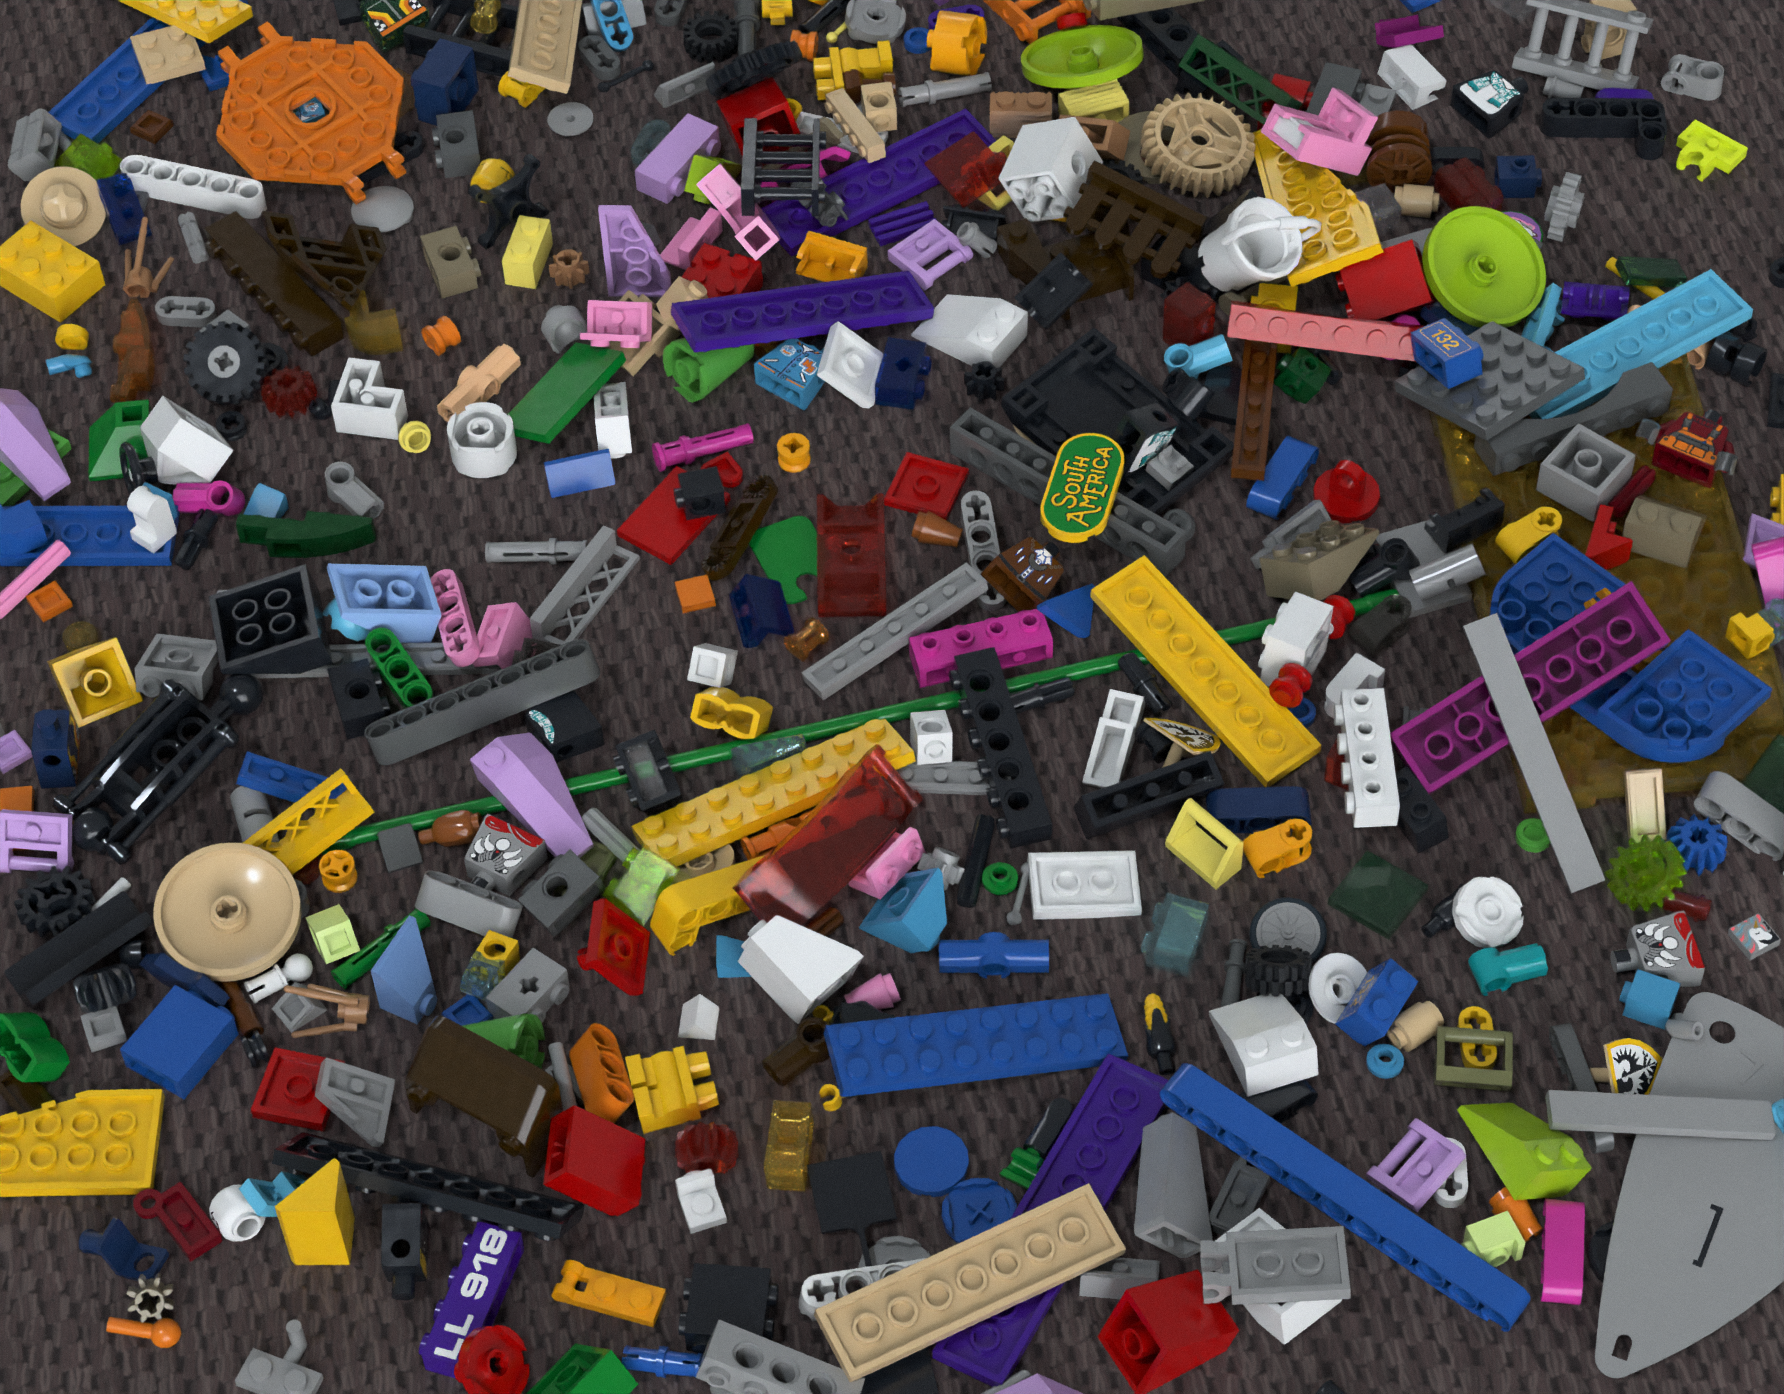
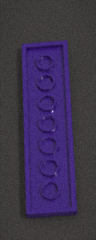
(876, 185)
(801, 311)

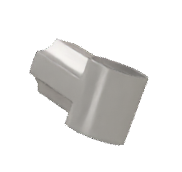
(350, 492)

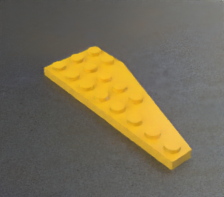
(1315, 192)
(83, 1145)

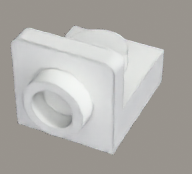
(700, 1200)

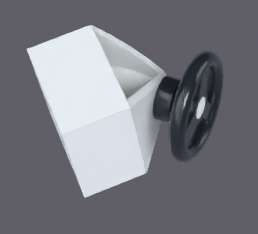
(178, 449)

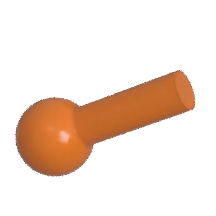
(162, 1333)

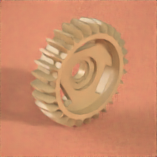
(1191, 165)

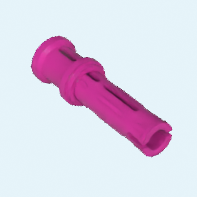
(687, 448)

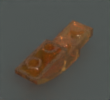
(135, 355)

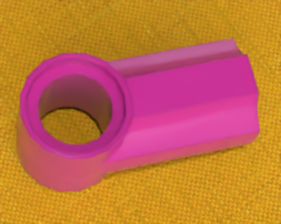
(197, 496)

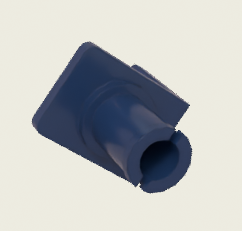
(122, 1250)

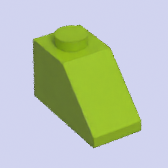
(703, 165)

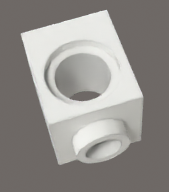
(712, 665)
(931, 737)

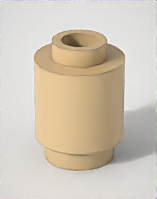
(1417, 200)
(1415, 1026)

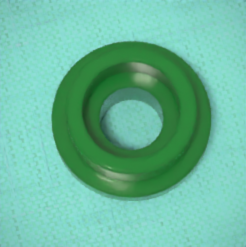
(1000, 886)

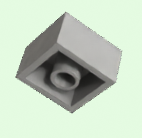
(1585, 471)

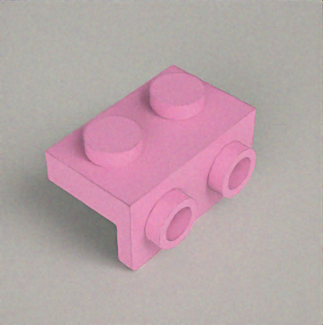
(618, 321)
(889, 864)

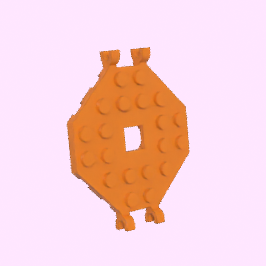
(283, 75)

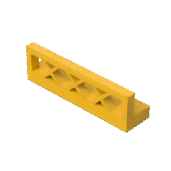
(311, 837)

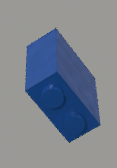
(179, 1041)

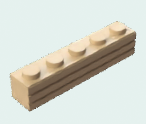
(855, 125)

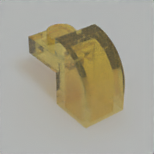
(373, 332)

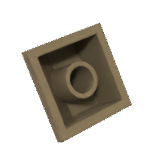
(1663, 530)

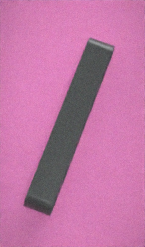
(482, 702)

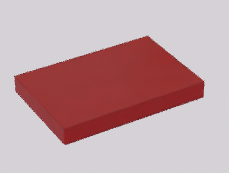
(661, 526)

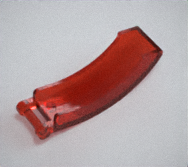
(830, 842)

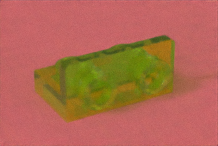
(641, 883)

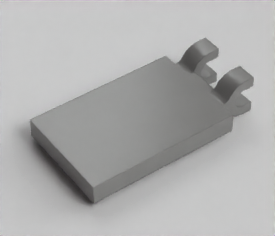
(1276, 1266)

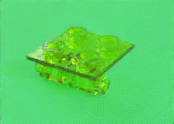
(90, 157)

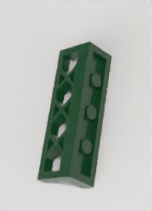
(1238, 68)

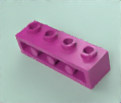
(1016, 638)

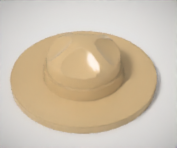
(64, 204)

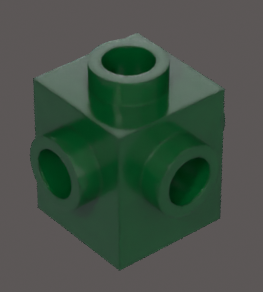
(1301, 375)

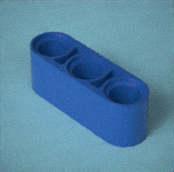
(1282, 475)

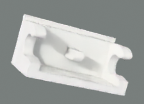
(1410, 75)

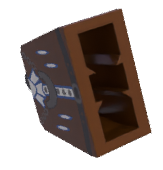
(1025, 573)

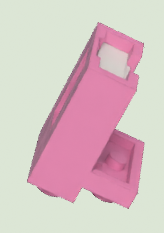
(1327, 140)

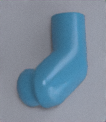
(67, 362)

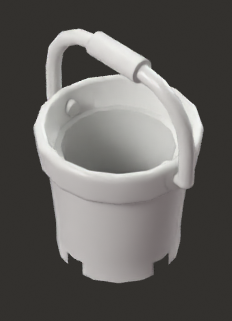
(1254, 245)

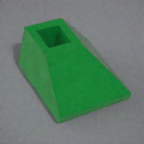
(115, 426)

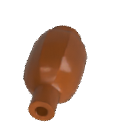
(452, 829)

